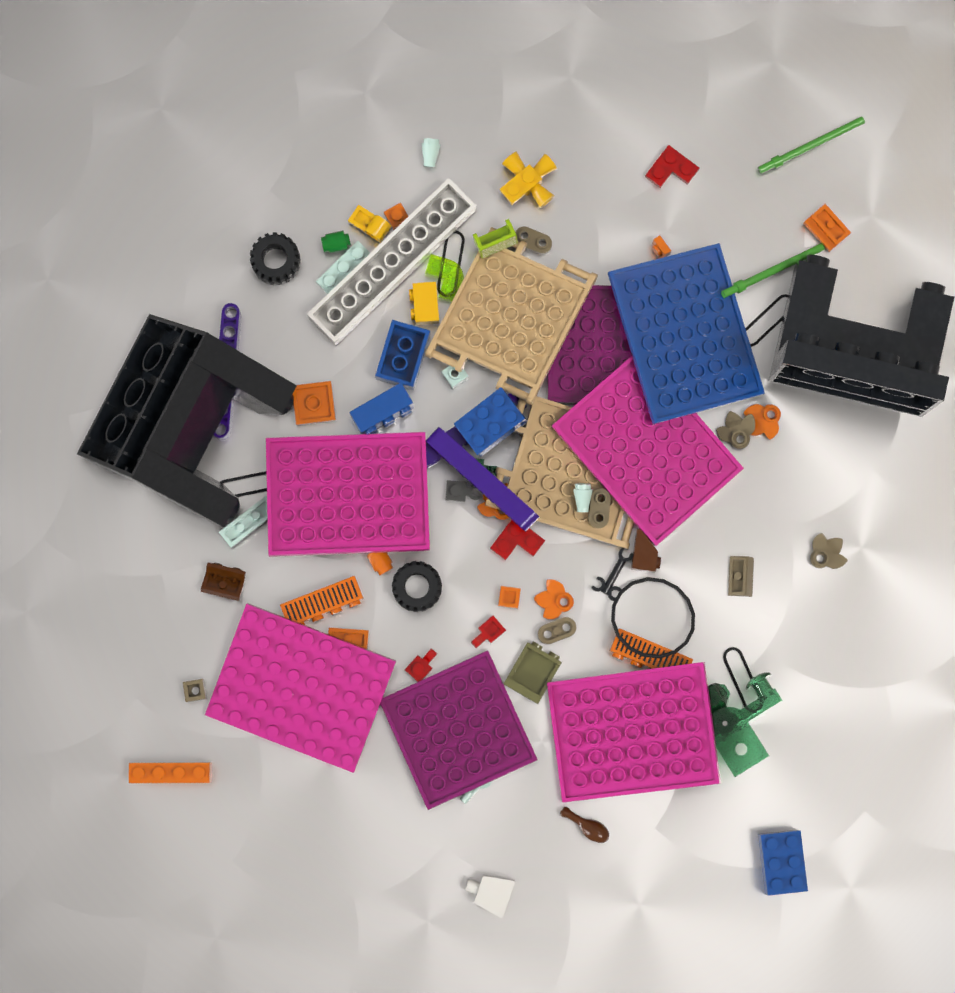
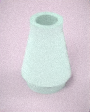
(430, 151)
(582, 496)

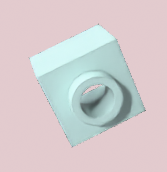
(454, 381)

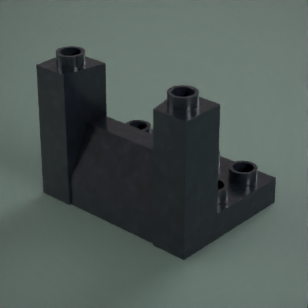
(859, 358)
(169, 409)

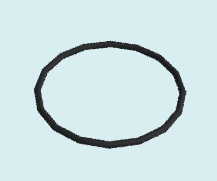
(637, 651)

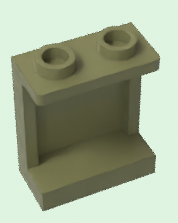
(533, 672)

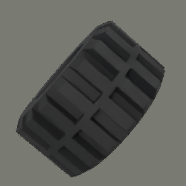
(269, 243)
(406, 572)

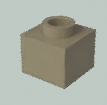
(189, 685)

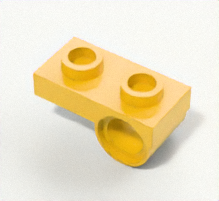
(369, 223)

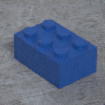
(402, 354)
(382, 410)
(490, 422)
(782, 862)

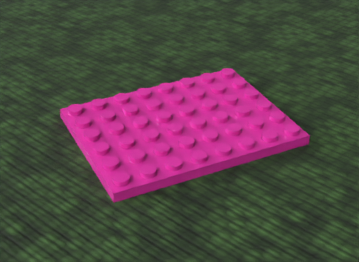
(648, 469)
(347, 494)
(300, 687)
(633, 732)

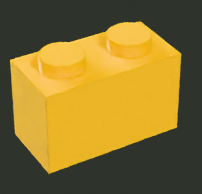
(425, 303)

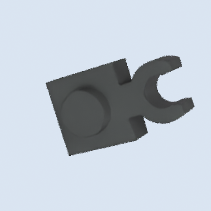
(458, 491)

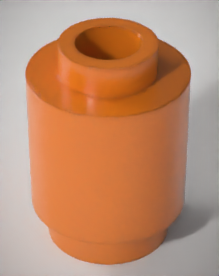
(380, 562)

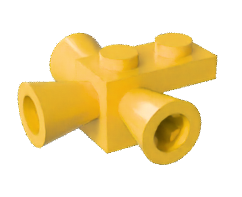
(527, 179)

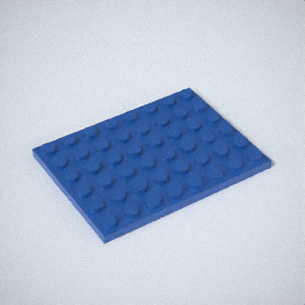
(685, 334)

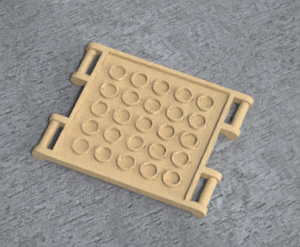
(512, 317)
(547, 474)

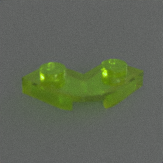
(446, 270)

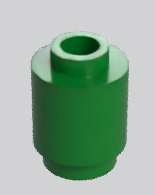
(335, 241)

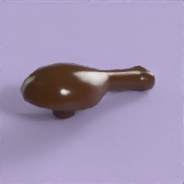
(591, 828)

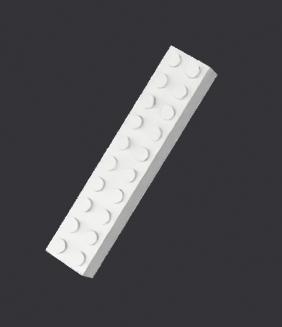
(392, 261)

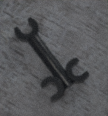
(608, 587)

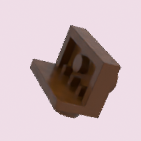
(223, 581)

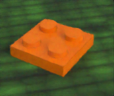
(314, 403)

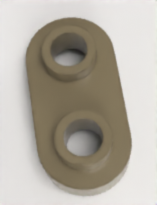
(533, 240)
(600, 508)
(556, 630)

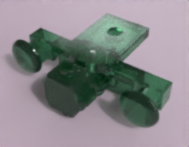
(734, 727)

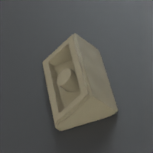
(741, 576)

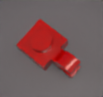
(489, 630)
(420, 666)

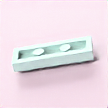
(342, 267)
(245, 523)

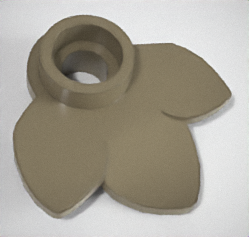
(737, 427)
(829, 551)

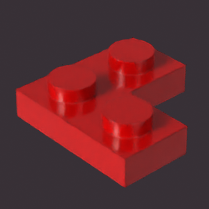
(671, 163)
(514, 536)

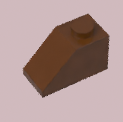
(644, 554)

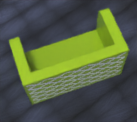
(496, 240)

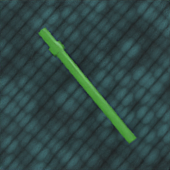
(778, 161)
(741, 285)

